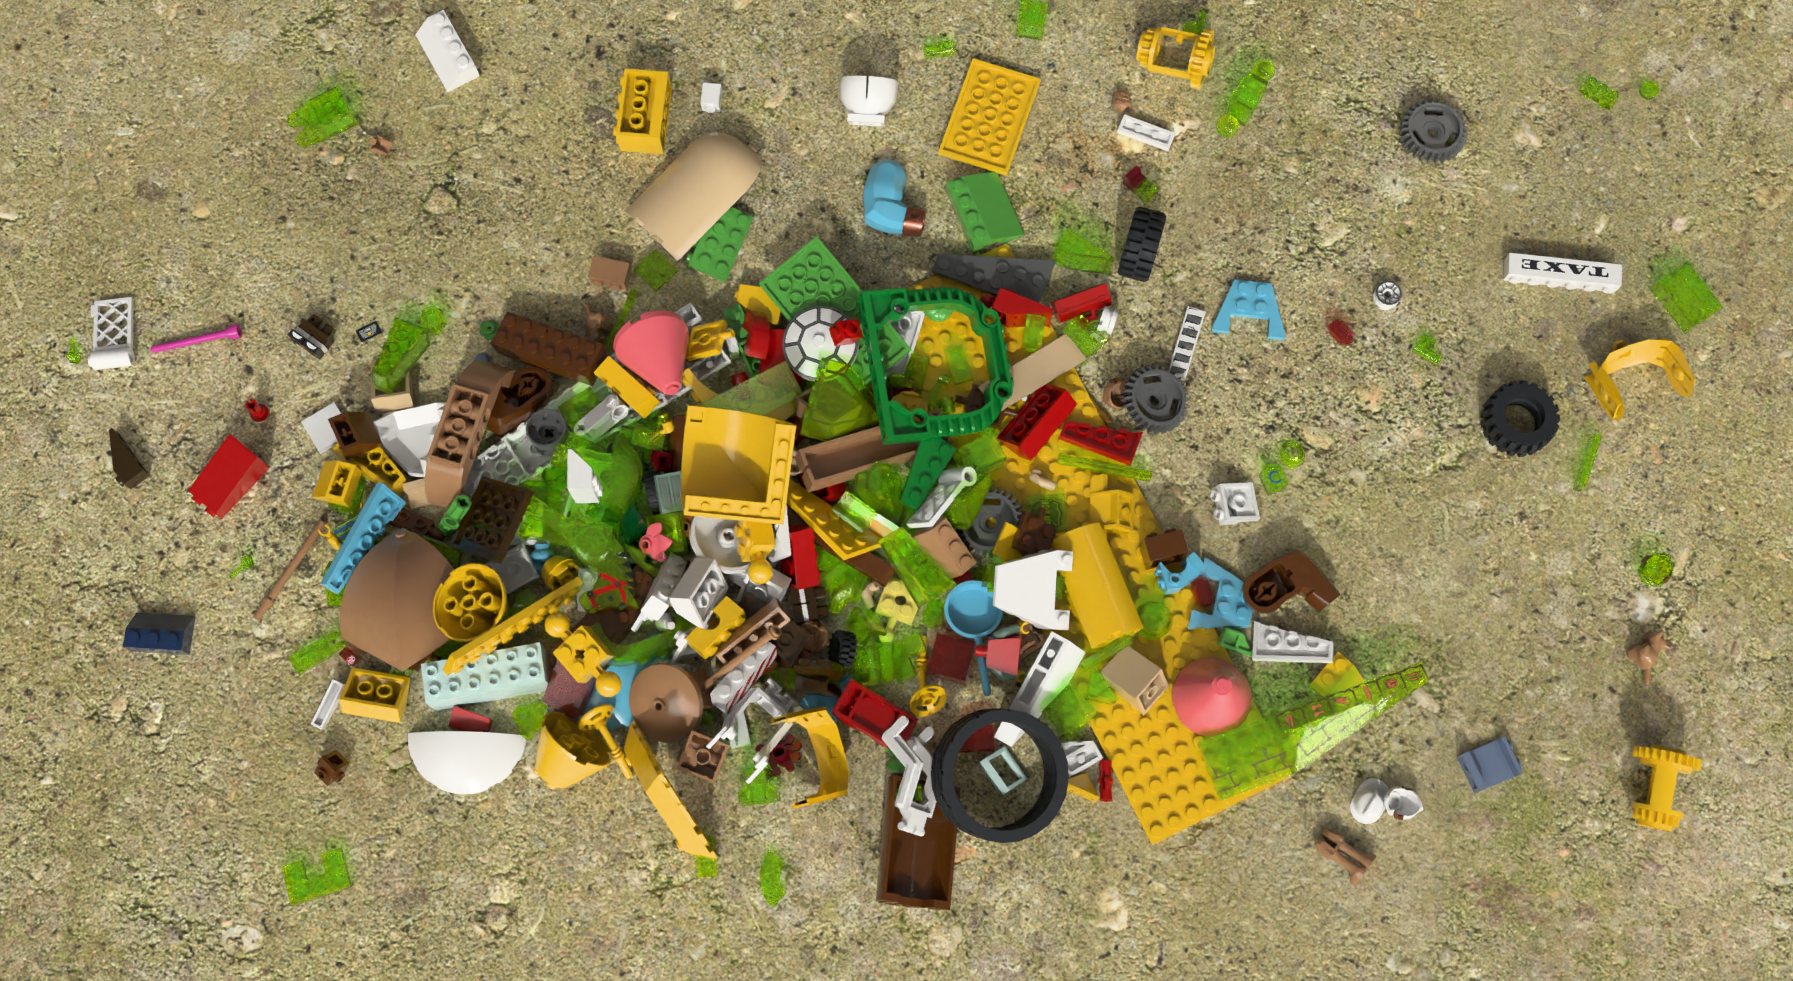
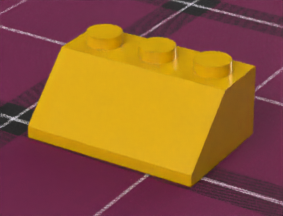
(375, 695)

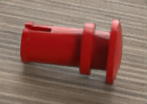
(257, 411)

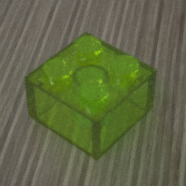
(1070, 712)

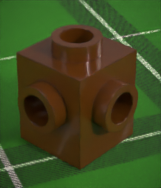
(331, 768)

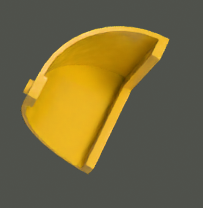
(735, 465)

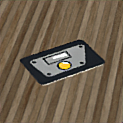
(368, 331)

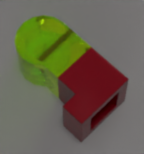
(1140, 185)
(661, 460)

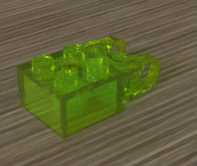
(323, 117)

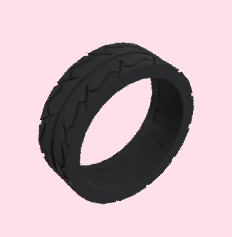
(1054, 781)

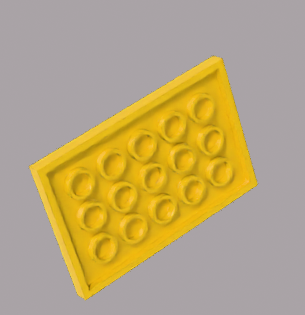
(989, 117)

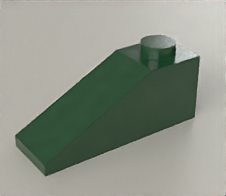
(632, 526)

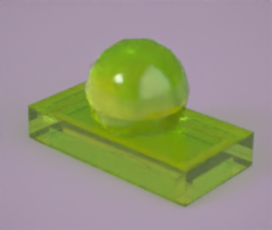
(1196, 27)

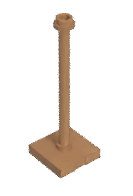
(705, 683)

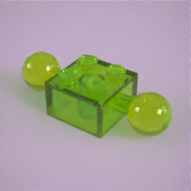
(1246, 98)

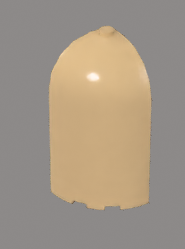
(696, 191)

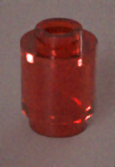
(1341, 332)
(1202, 592)

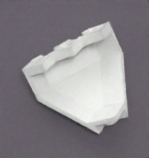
(409, 434)

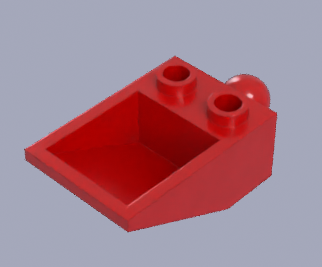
(1014, 308)

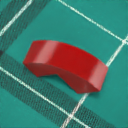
(759, 334)

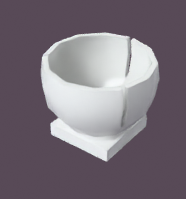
(867, 101)

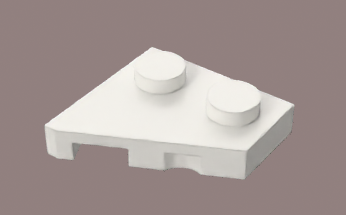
(1080, 755)

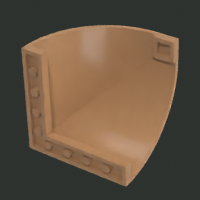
(392, 598)

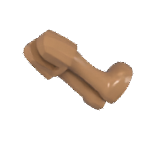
(1332, 852)

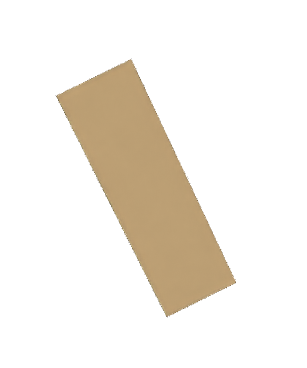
(1041, 368)

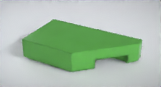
(1234, 640)

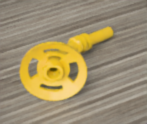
(924, 696)
(597, 719)

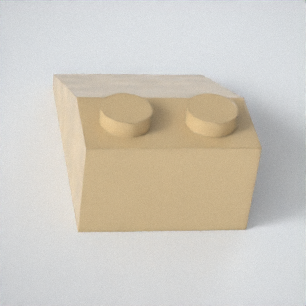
(399, 399)

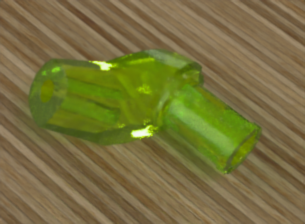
(844, 592)

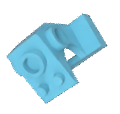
(1192, 569)

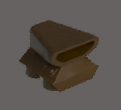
(818, 677)

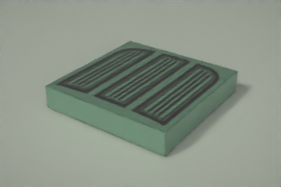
(669, 491)

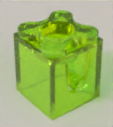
(982, 454)

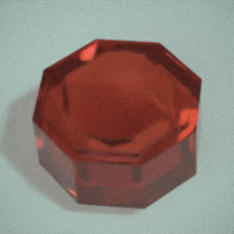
(349, 656)

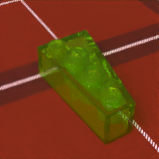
(399, 354)
(915, 568)

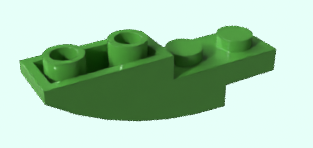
(735, 318)

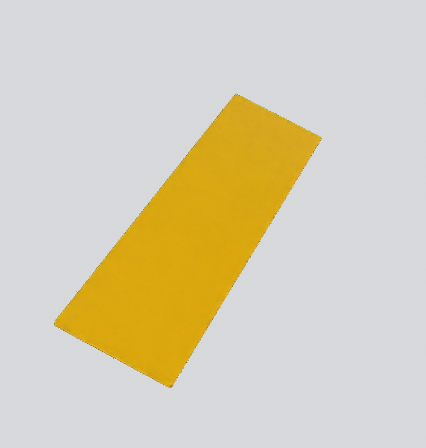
(1149, 752)

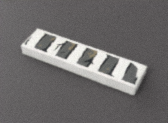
(1186, 342)

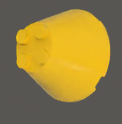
(470, 602)
(567, 753)

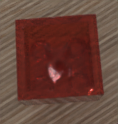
(950, 659)

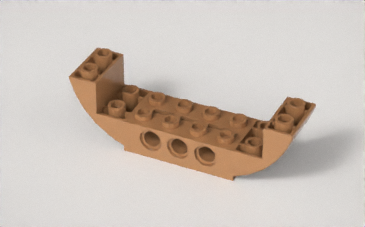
(462, 430)

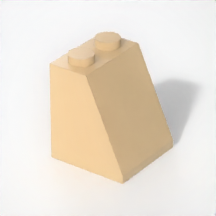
(1135, 679)

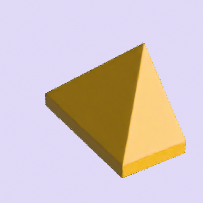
(1083, 787)

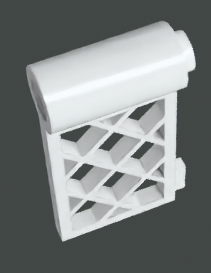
(112, 354)
(950, 484)

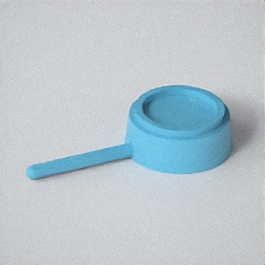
(973, 617)

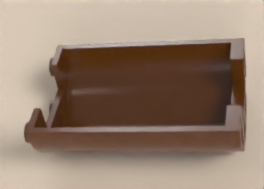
(913, 867)

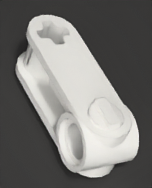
(601, 418)

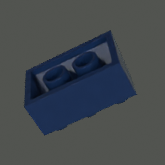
(159, 633)

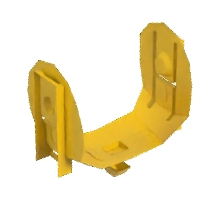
(1657, 352)
(828, 750)

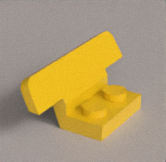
(1112, 507)

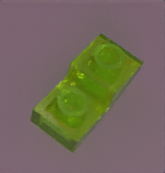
(783, 677)

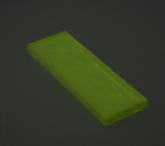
(760, 393)

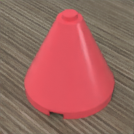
(655, 349)
(1211, 697)

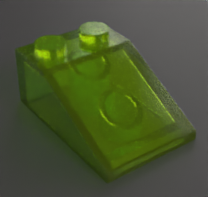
(1081, 255)

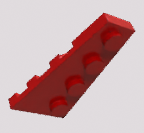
(1107, 442)

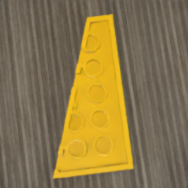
(830, 527)

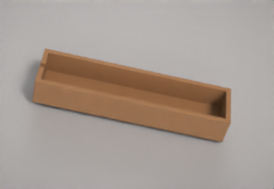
(848, 455)

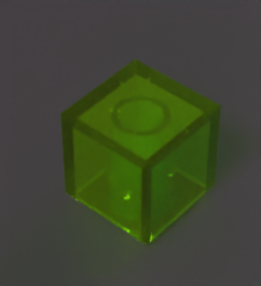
(1032, 19)

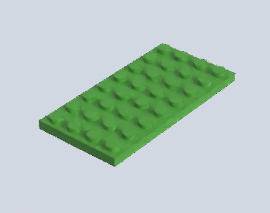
(817, 279)

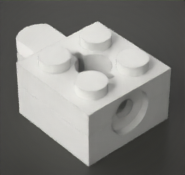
(776, 586)

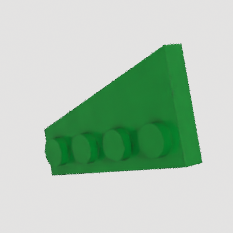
(926, 467)

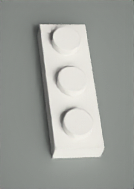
(1146, 132)

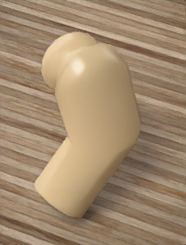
(1041, 481)
(867, 593)

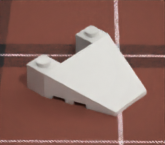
(1028, 588)

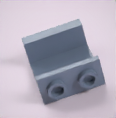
(1490, 764)

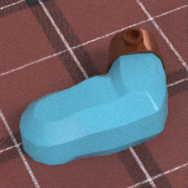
(884, 201)

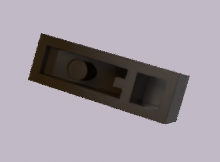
(125, 463)

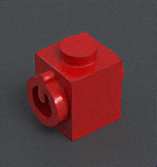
(845, 332)

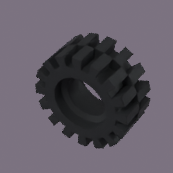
(843, 647)

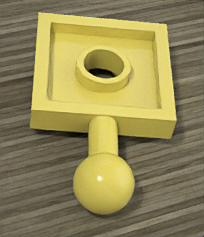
(888, 607)

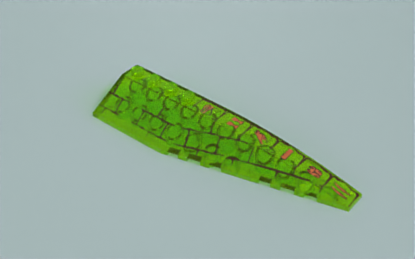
(1299, 735)

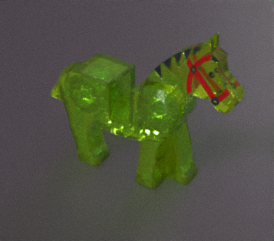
(590, 538)

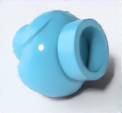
(541, 554)

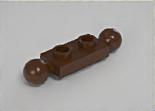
(418, 523)

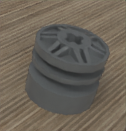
(544, 424)

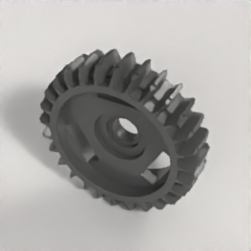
(1445, 124)
(1168, 388)
(1006, 512)

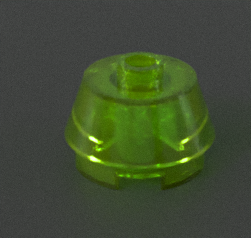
(1155, 619)

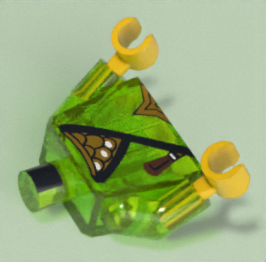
(649, 434)

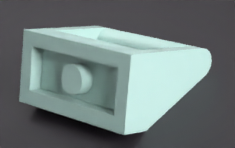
(995, 778)

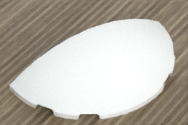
(465, 760)

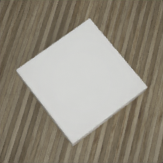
(320, 428)

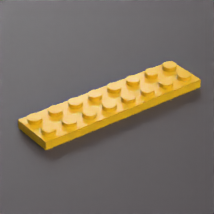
(516, 624)

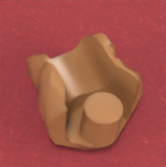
(1121, 101)
(380, 145)

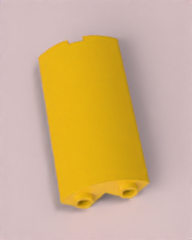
(1097, 586)

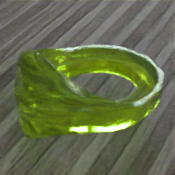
(1292, 463)

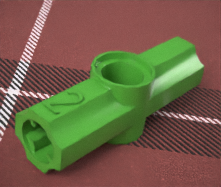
(454, 515)

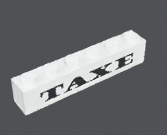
(1562, 272)

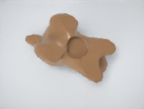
(596, 324)
(1646, 653)

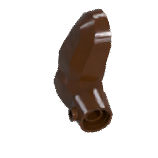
(518, 402)
(1285, 578)

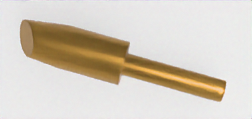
(1104, 416)

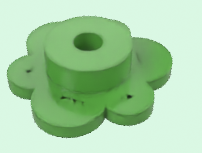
(488, 334)

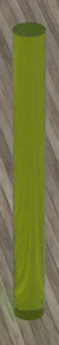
(621, 318)

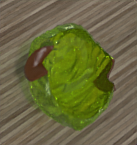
(1655, 569)

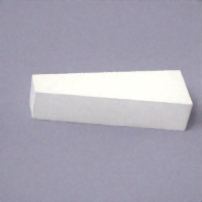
(328, 704)

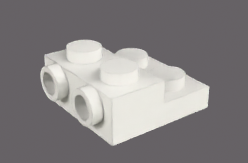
(1235, 503)

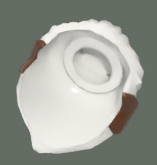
(1402, 802)

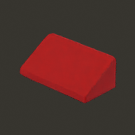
(469, 721)

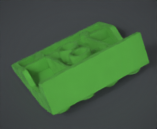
(983, 210)

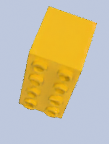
(643, 111)

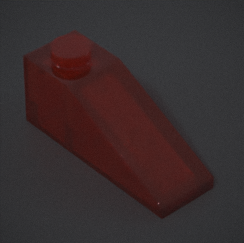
(979, 741)

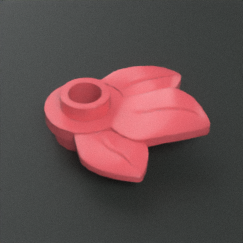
(657, 542)

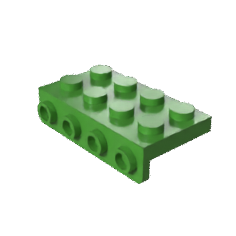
(720, 245)

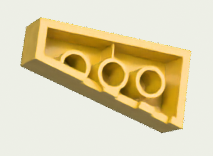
(376, 468)

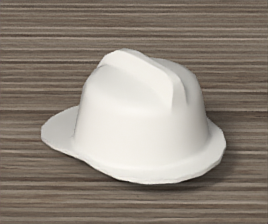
(1368, 801)

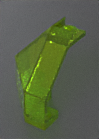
(838, 403)

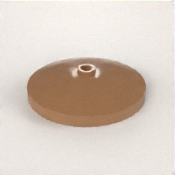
(666, 702)

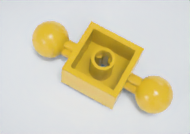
(754, 546)
(570, 654)

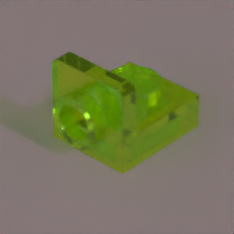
(933, 614)

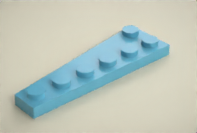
(377, 512)

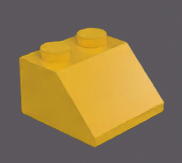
(1336, 676)

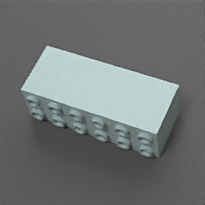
(491, 678)

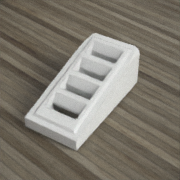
(731, 347)

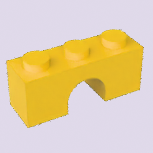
(706, 641)

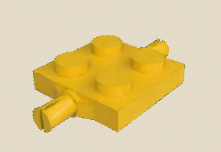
(707, 340)

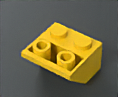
(337, 482)

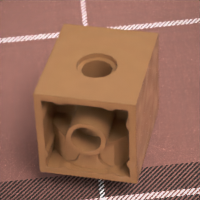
(698, 759)

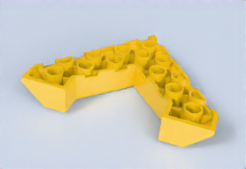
(661, 793)

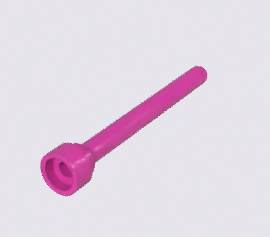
(232, 331)

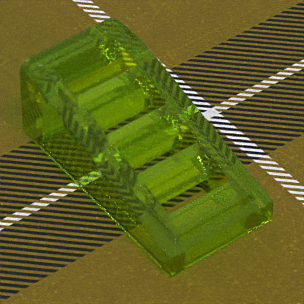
(918, 382)

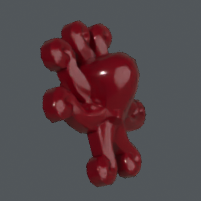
(783, 755)

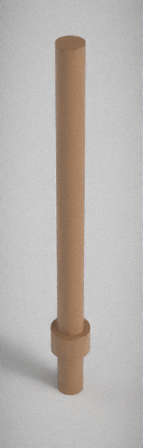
(267, 602)

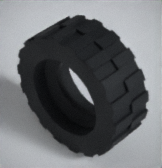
(651, 491)

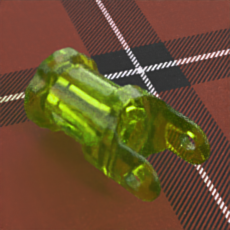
(940, 49)

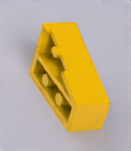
(627, 387)

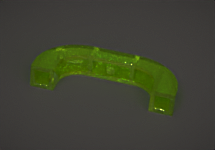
(645, 649)

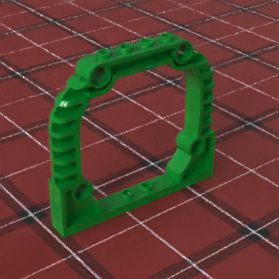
(894, 420)

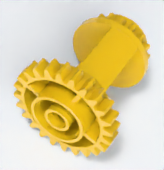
(1200, 60)
(1665, 765)

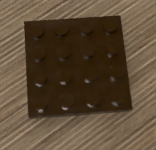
(492, 519)

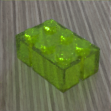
(1691, 299)

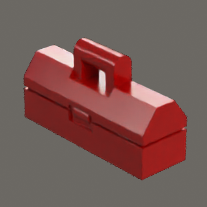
(1088, 299)

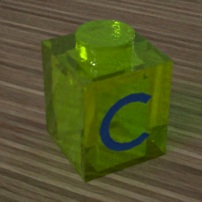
(1273, 479)

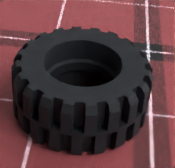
(1142, 244)
(1532, 399)

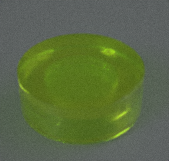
(1649, 90)

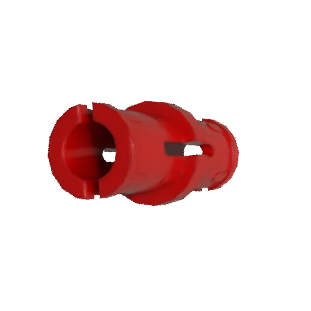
(1105, 780)

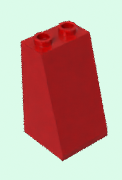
(227, 477)

